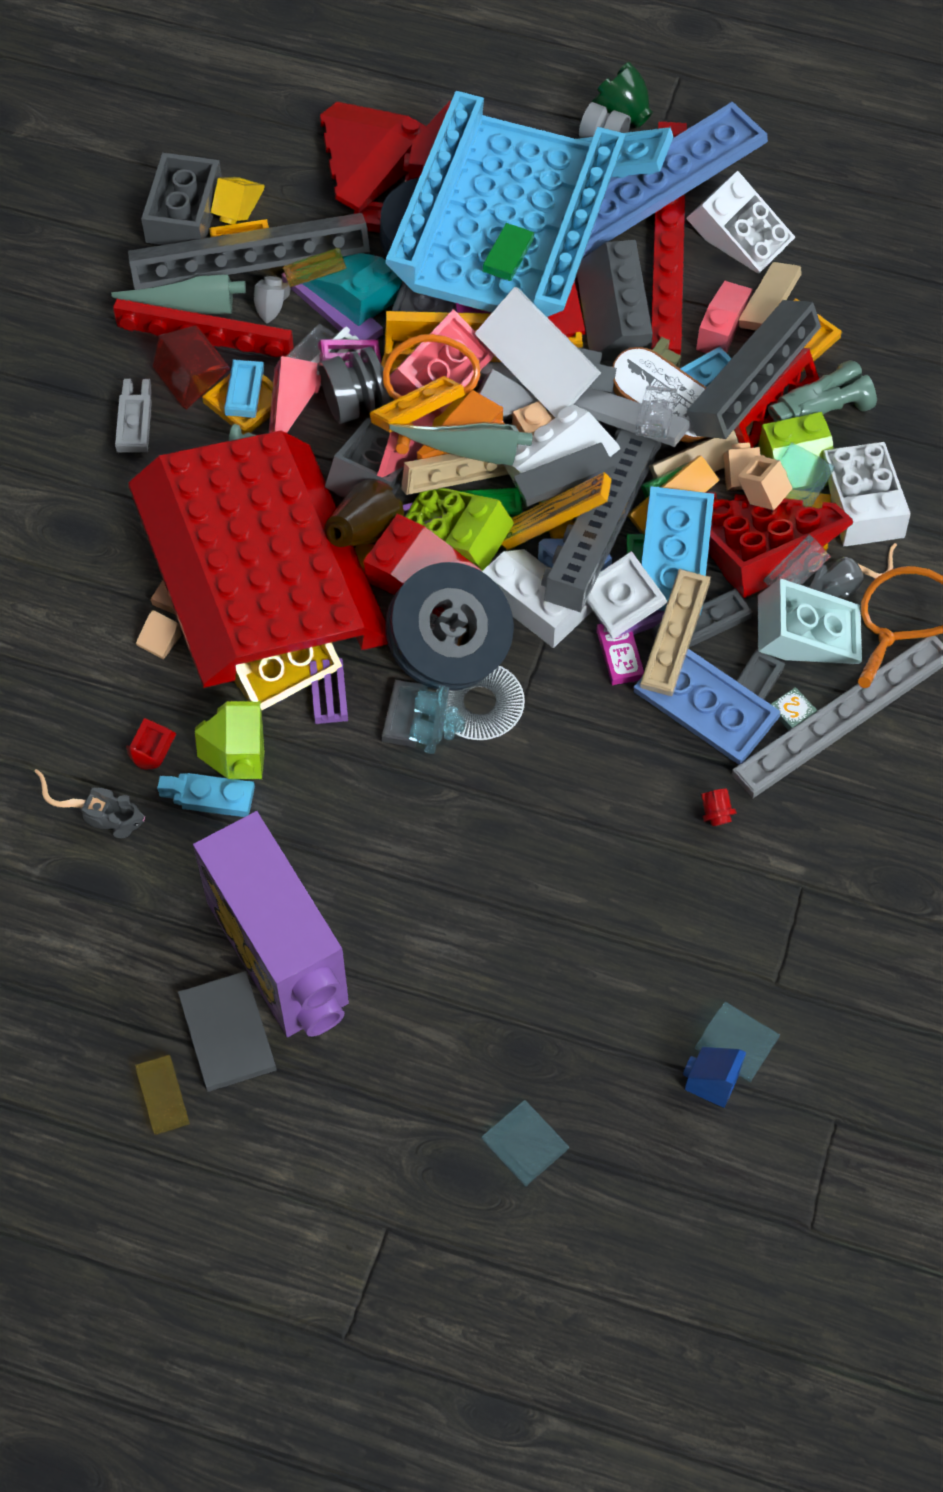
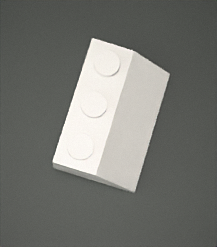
(564, 435)
(520, 580)

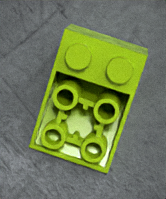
(468, 522)

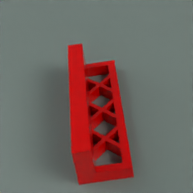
(790, 376)

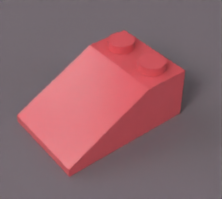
(437, 359)

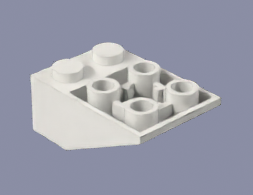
(741, 224)
(868, 492)

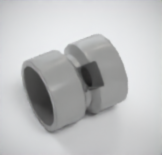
(597, 116)

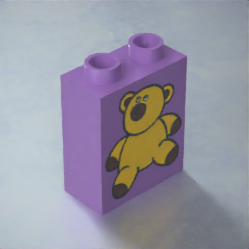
(274, 926)

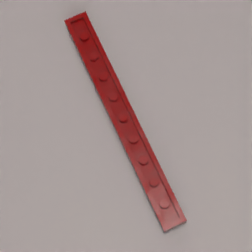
(668, 266)

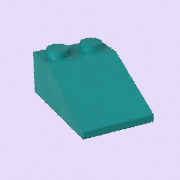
(361, 289)

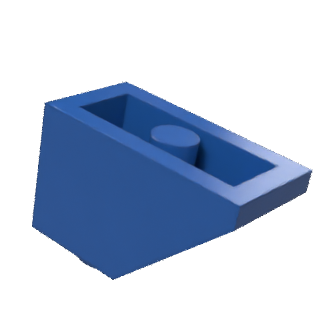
(714, 1073)

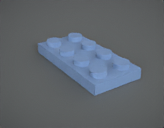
(715, 708)

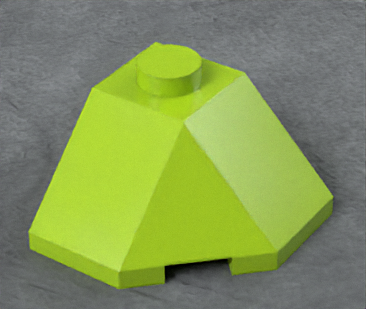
(233, 740)

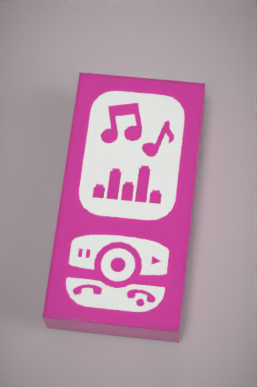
(620, 656)

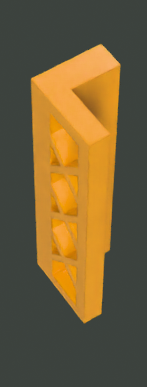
(405, 325)

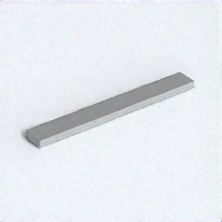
(607, 407)
(839, 717)

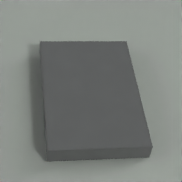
(227, 1031)

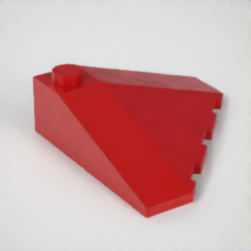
(366, 150)
(754, 540)

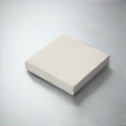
(624, 595)

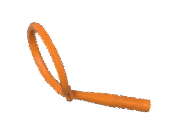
(403, 442)
(887, 637)

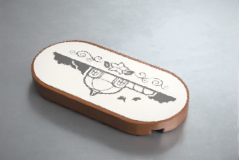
(645, 367)

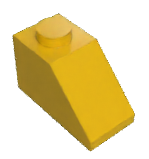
(235, 198)

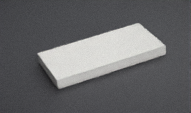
(537, 352)

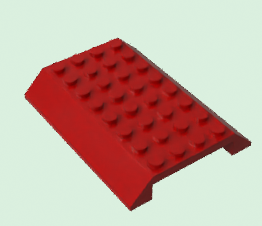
(250, 553)

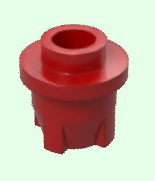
(717, 807)

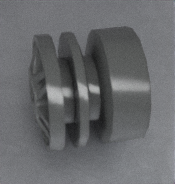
(353, 385)

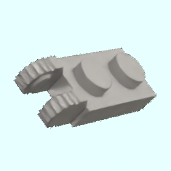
(133, 418)

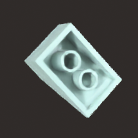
(808, 625)

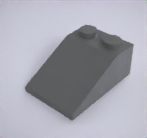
(361, 461)

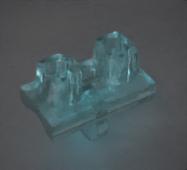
(431, 731)

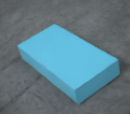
(244, 388)

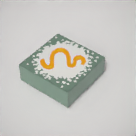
(793, 708)

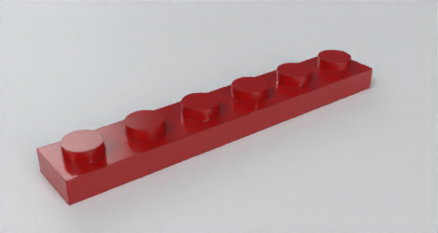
(218, 330)

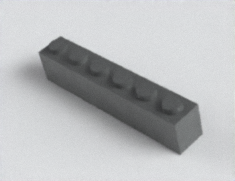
(753, 369)

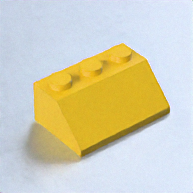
(284, 674)

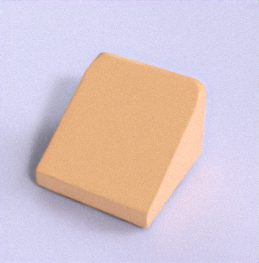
(159, 634)

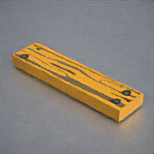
(558, 510)

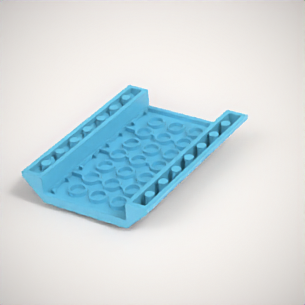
(495, 175)

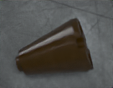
(363, 514)

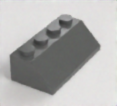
(614, 299)

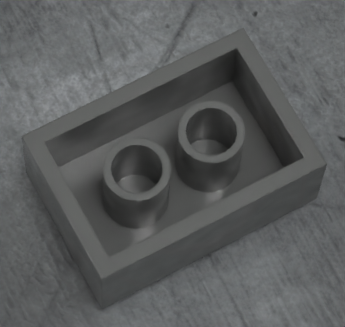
(180, 199)

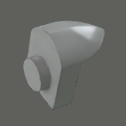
(270, 296)

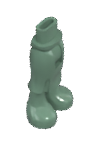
(826, 395)

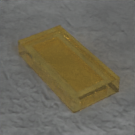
(314, 267)
(162, 1094)

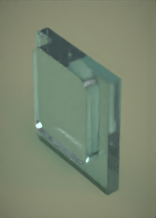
(805, 473)
(737, 1030)
(525, 1143)

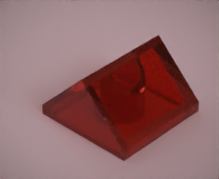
(188, 364)

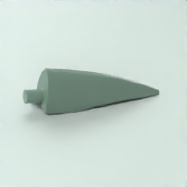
(197, 295)
(478, 441)

